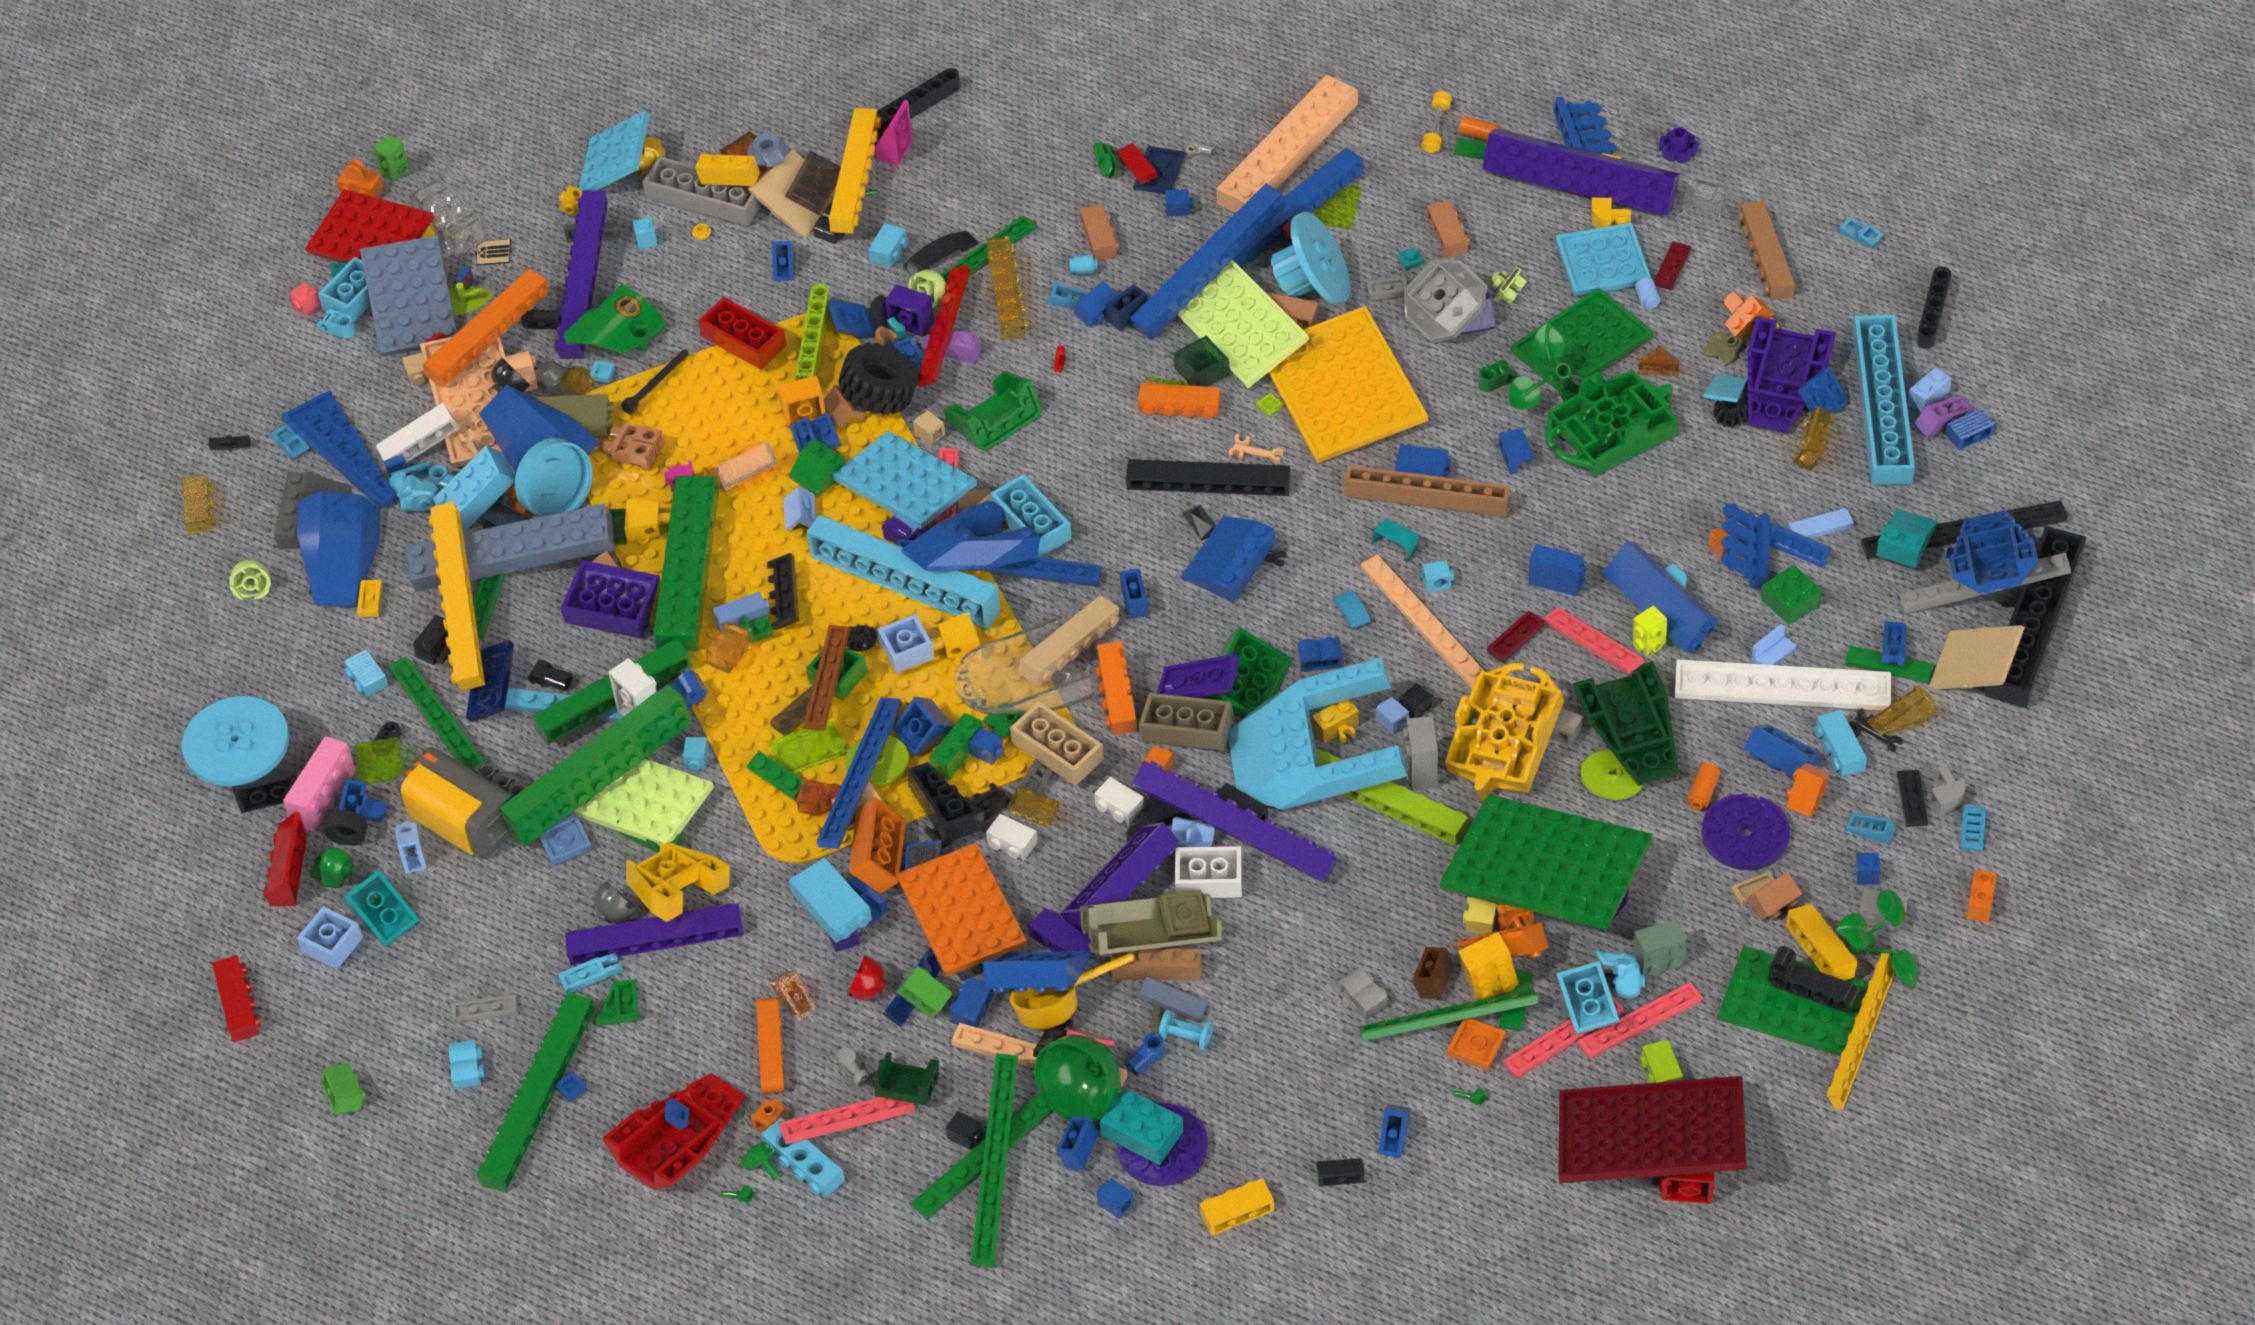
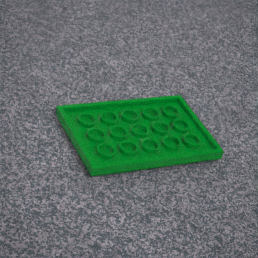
(1594, 336)
(1772, 1011)

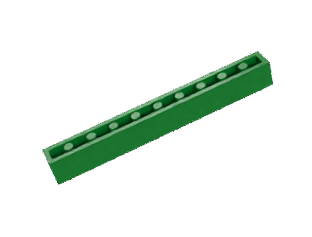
(536, 1092)

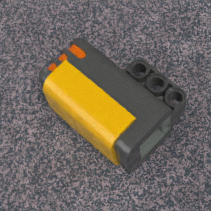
(458, 801)

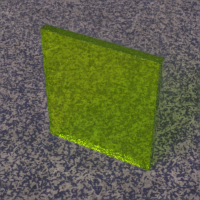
(1340, 209)

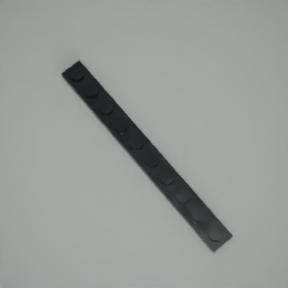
(1949, 531)

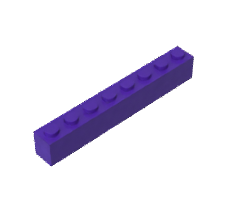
(654, 933)

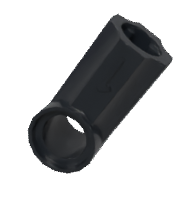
(545, 674)

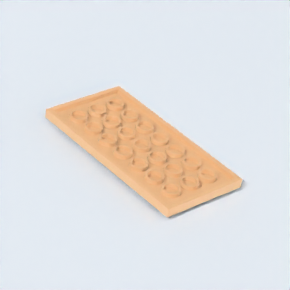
(466, 398)

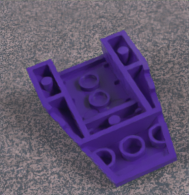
(1777, 368)

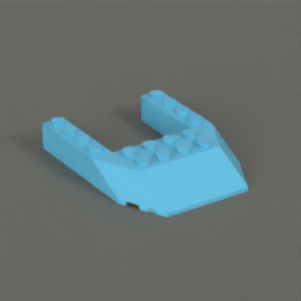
(1276, 747)

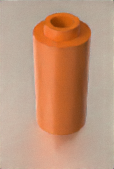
(1476, 128)
(1703, 786)

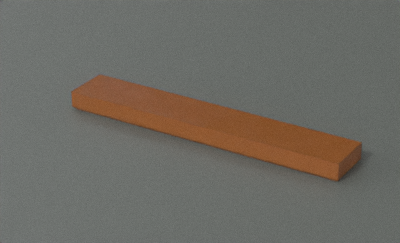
(826, 678)

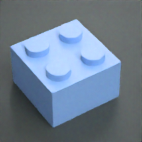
(905, 643)
(329, 937)

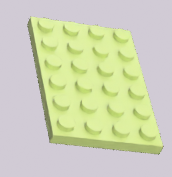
(648, 801)

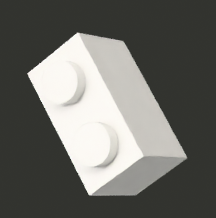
(1119, 801)
(1011, 837)

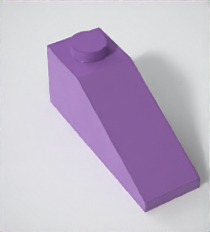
(961, 346)
(1937, 415)

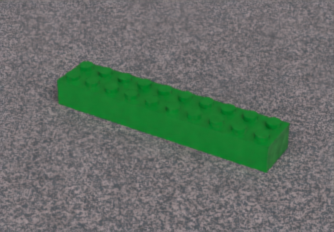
(686, 561)
(595, 765)

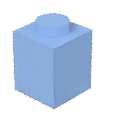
(1392, 715)

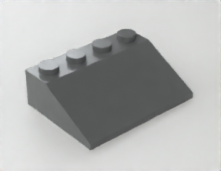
(297, 487)

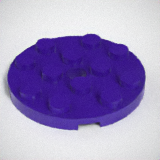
(1740, 851)
(1181, 1161)

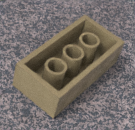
(1186, 721)

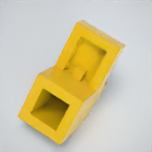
(1604, 216)

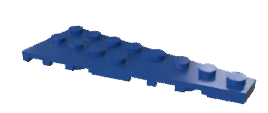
(332, 436)

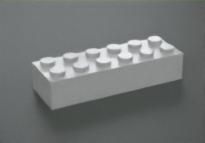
(680, 186)

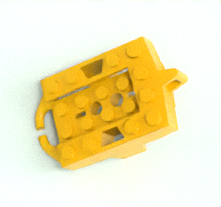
(1491, 702)

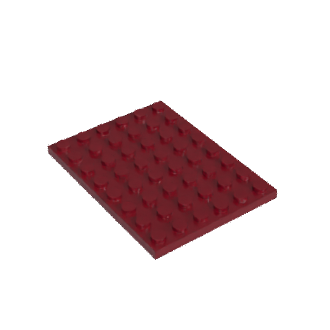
(1652, 1129)

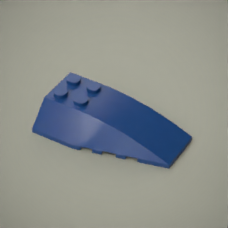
(522, 422)
(337, 544)
(1992, 553)

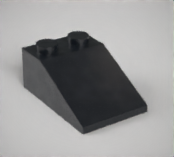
(265, 791)

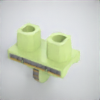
(1505, 292)

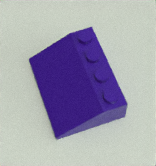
(610, 599)

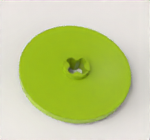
(891, 763)
(1598, 781)

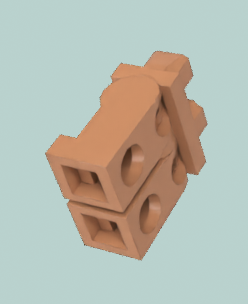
(634, 445)

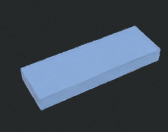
(1823, 524)

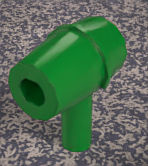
(760, 1155)

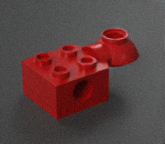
(1687, 1188)

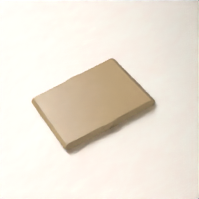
(771, 192)
(1976, 657)

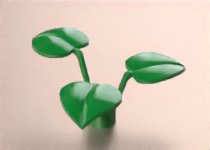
(1545, 344)
(1854, 930)

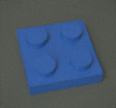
(850, 318)

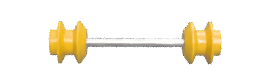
(1432, 141)

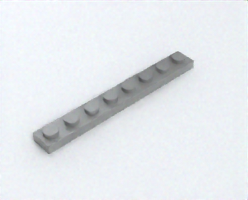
(1955, 591)

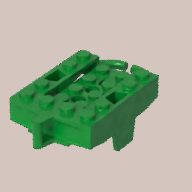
(1607, 411)

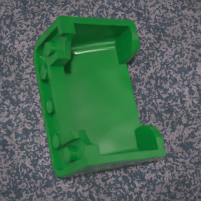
(999, 415)

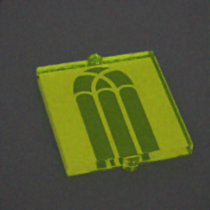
(1165, 380)

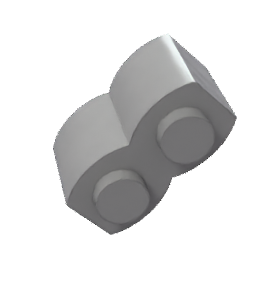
(1362, 992)

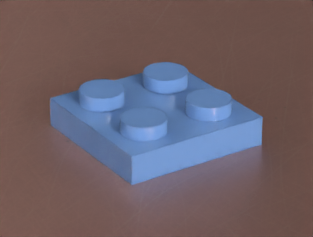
(565, 840)

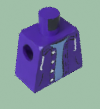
(899, 528)

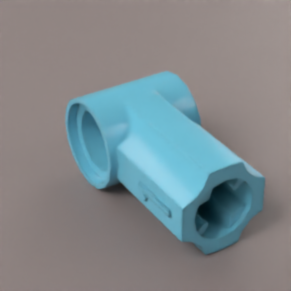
(440, 476)

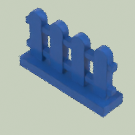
(1572, 126)
(1756, 547)

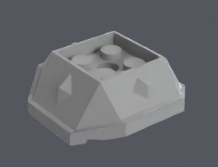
(1455, 311)

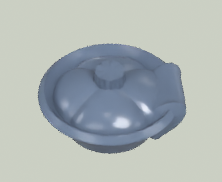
(768, 150)

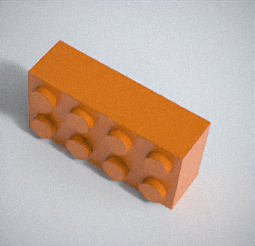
(877, 845)

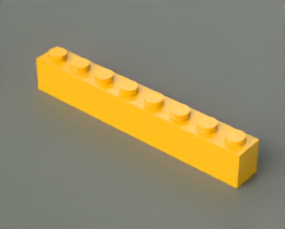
(854, 170)

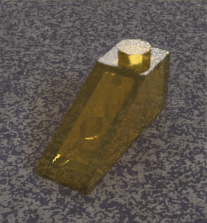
(1906, 712)

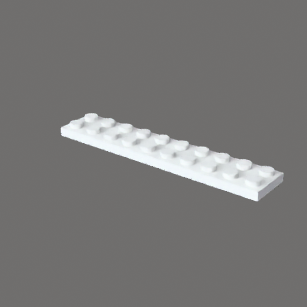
(1783, 685)

